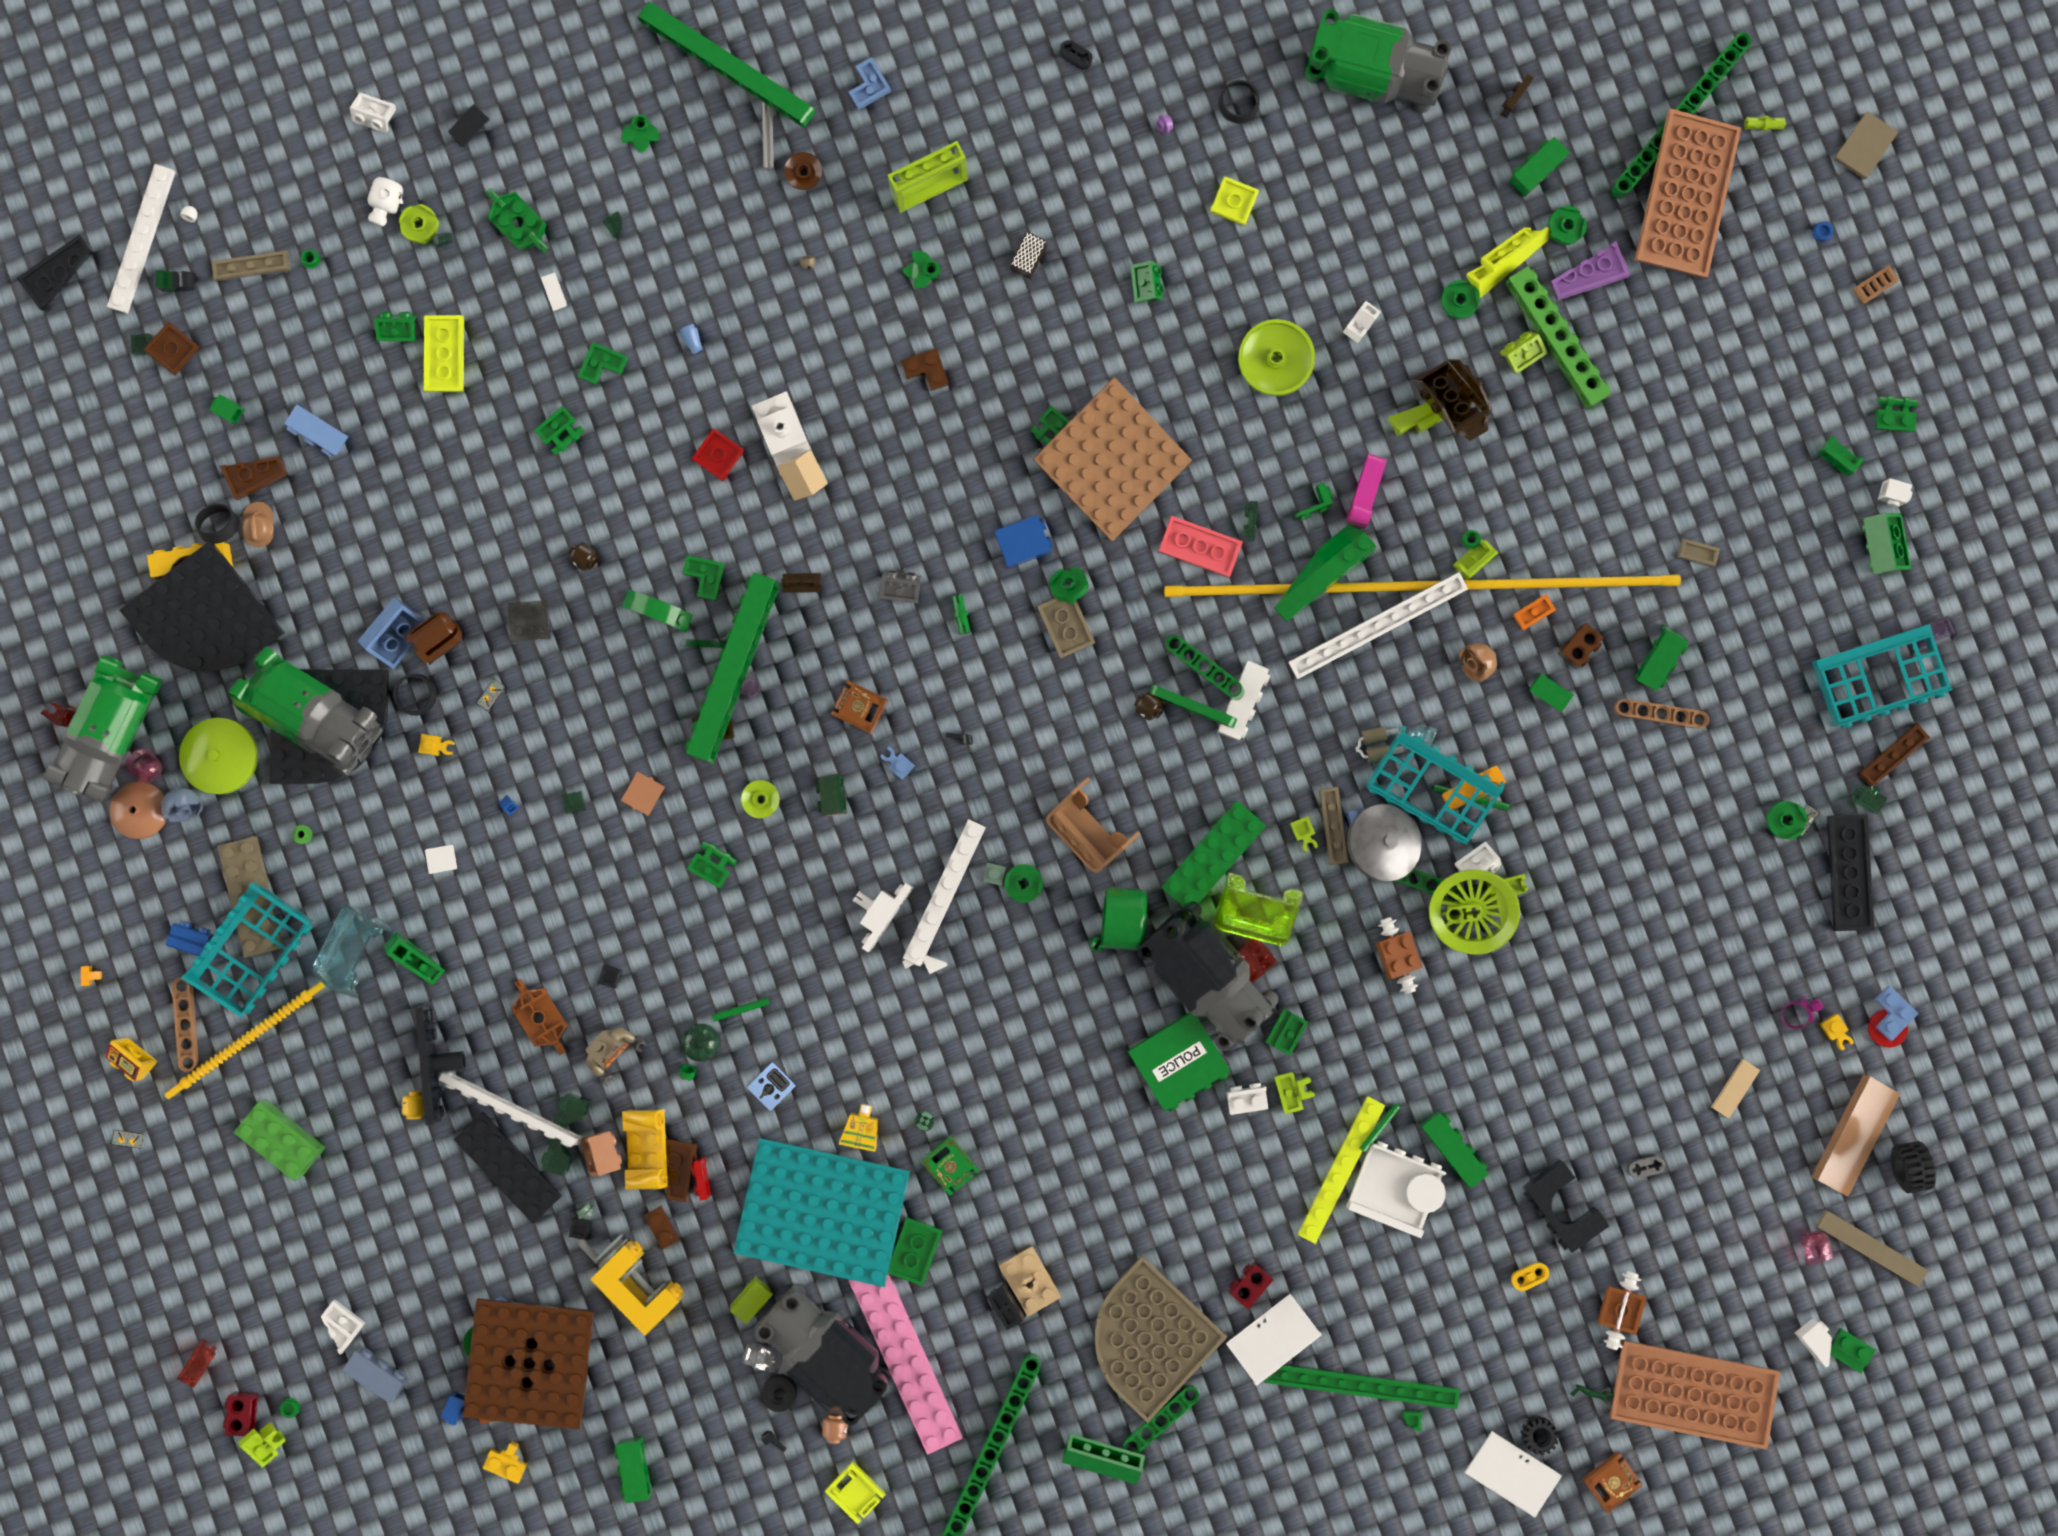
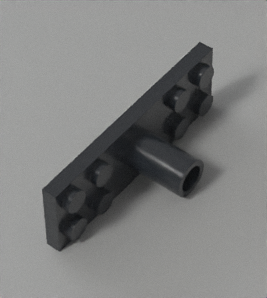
(433, 1063)

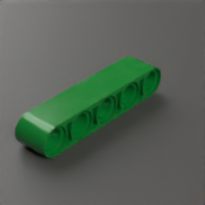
(1200, 659)

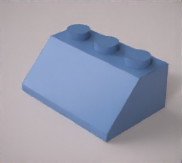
(387, 633)

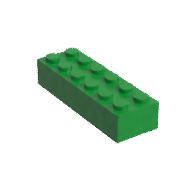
(1213, 855)

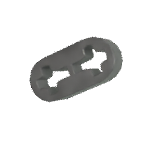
(1646, 1171)

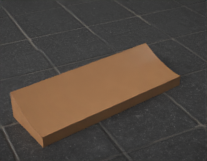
(1855, 1135)

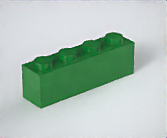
(1453, 1149)
(1103, 1459)

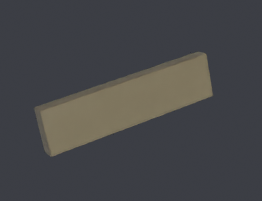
(250, 265)
(1333, 826)

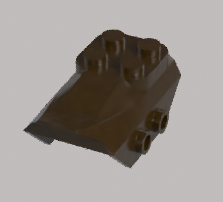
(1456, 397)

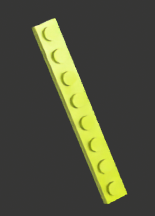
(1340, 1170)

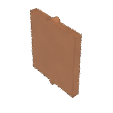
(643, 793)

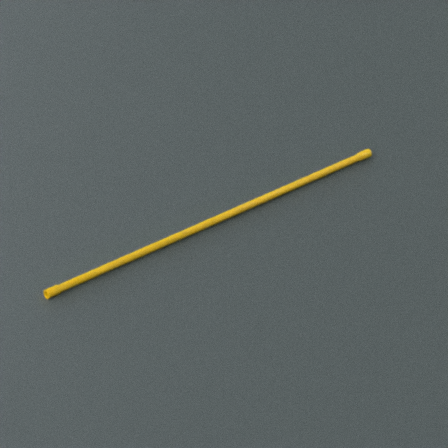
(1663, 580)

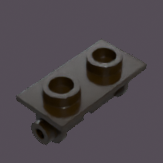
(801, 582)

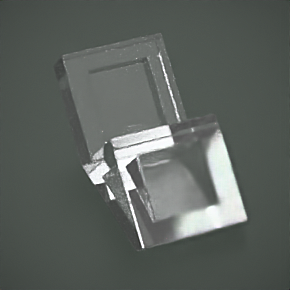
(763, 1358)

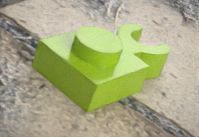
(1303, 830)

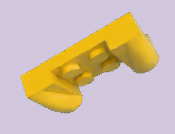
(645, 1149)

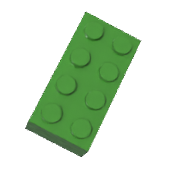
(279, 1140)

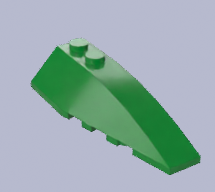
(1325, 569)

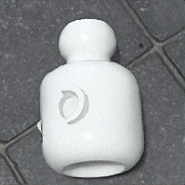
(384, 198)

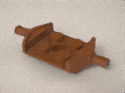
(553, 1024)

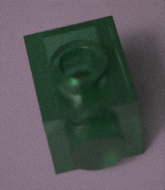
(1869, 798)

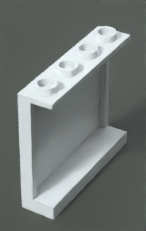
(1383, 1186)

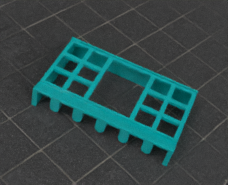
(1889, 643)
(1449, 764)
(224, 931)

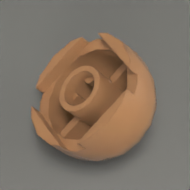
(1478, 661)

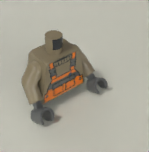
(607, 1048)

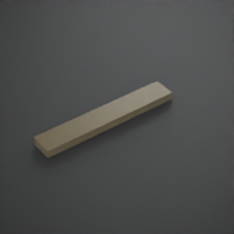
(1872, 1248)

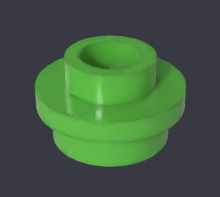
(307, 837)

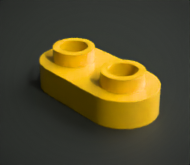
(1530, 1279)

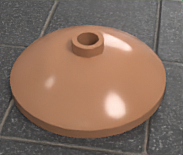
(148, 815)

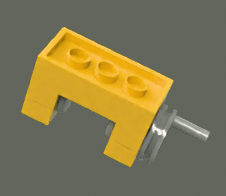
(624, 1291)

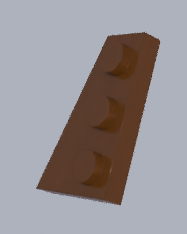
(679, 1159)

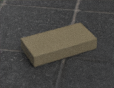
(1698, 552)

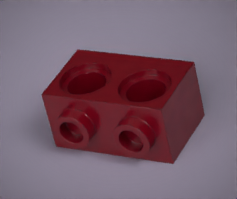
(1255, 1288)
(245, 1415)

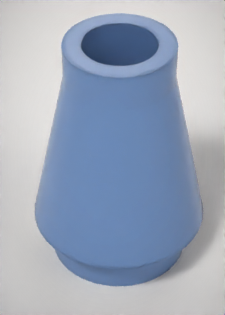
(691, 338)

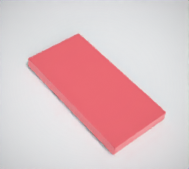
(1200, 546)

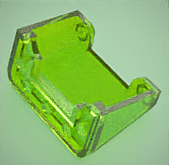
(1256, 914)

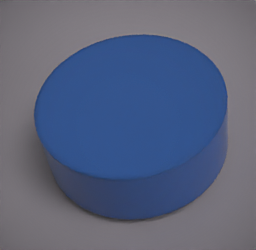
(1822, 231)

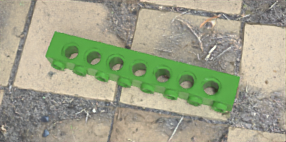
(1558, 348)

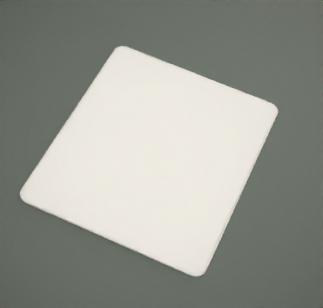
(441, 859)

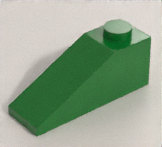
(413, 958)

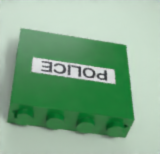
(1179, 1061)

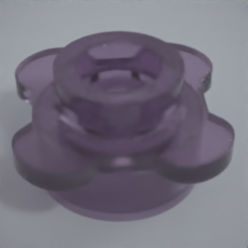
(750, 687)

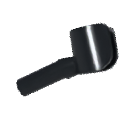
(966, 738)
(768, 1437)

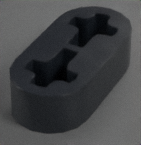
(1073, 58)

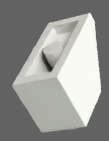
(1816, 1340)

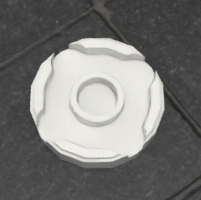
(1425, 1193)

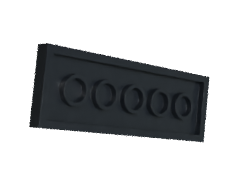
(1850, 872)
(508, 1167)

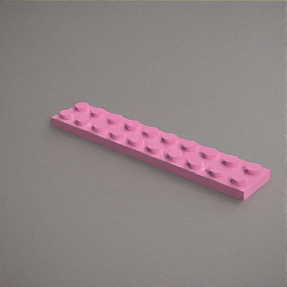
(908, 1364)

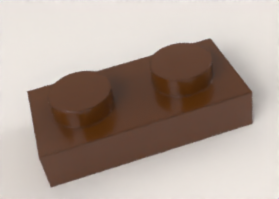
(661, 1227)

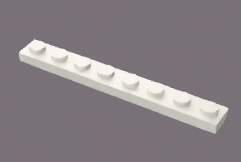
(141, 239)
(944, 893)
(504, 1106)

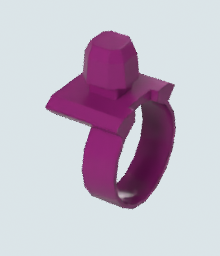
(1814, 1006)

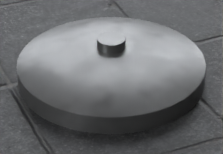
(1384, 843)

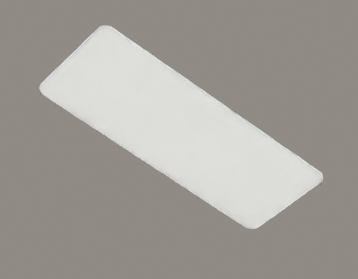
(554, 291)

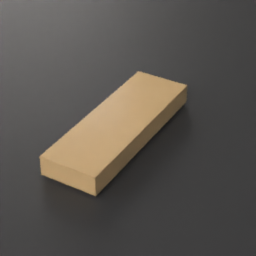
(1735, 1088)

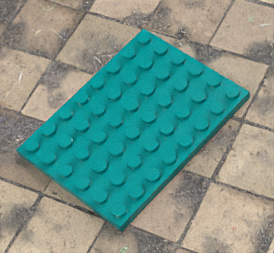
(822, 1212)

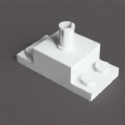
(781, 428)
(880, 912)

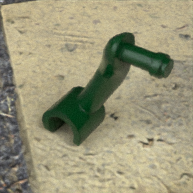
(1592, 1393)

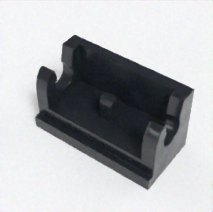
(468, 125)
(1006, 1305)

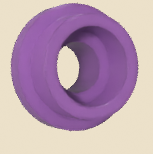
(1164, 124)

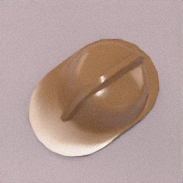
(258, 524)

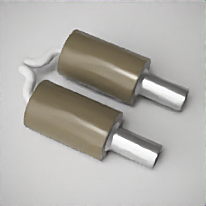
(1373, 736)

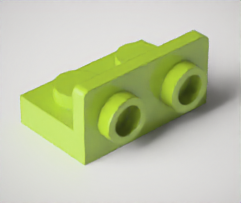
(1524, 351)

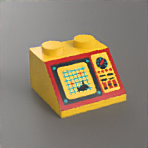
(130, 1058)

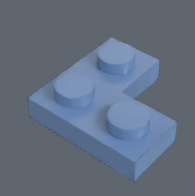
(873, 86)
(1899, 1013)

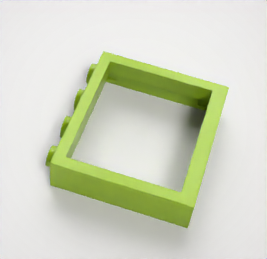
(928, 177)

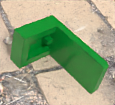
(1324, 494)

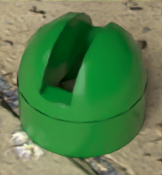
(1093, 942)
(687, 1072)

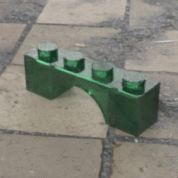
(558, 1157)

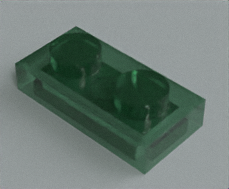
(1251, 513)

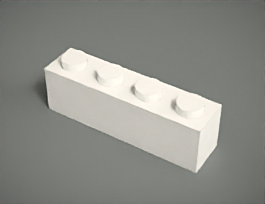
(1252, 680)

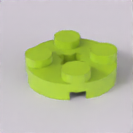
(408, 226)

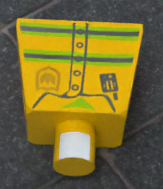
(861, 1130)

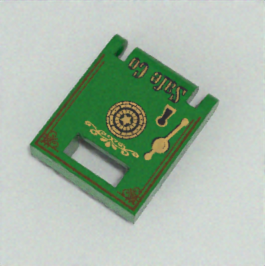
(952, 1168)

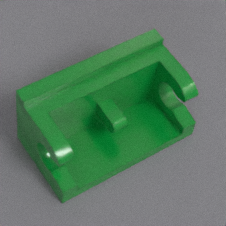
(1840, 456)
(1550, 692)

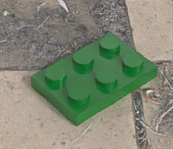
(914, 1251)

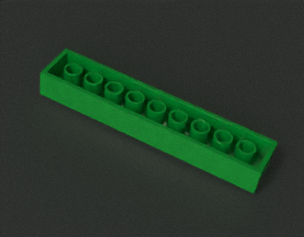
(732, 669)

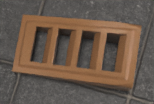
(1885, 276)

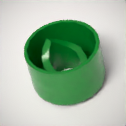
(1124, 918)

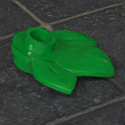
(640, 136)
(919, 269)

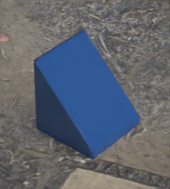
(508, 805)

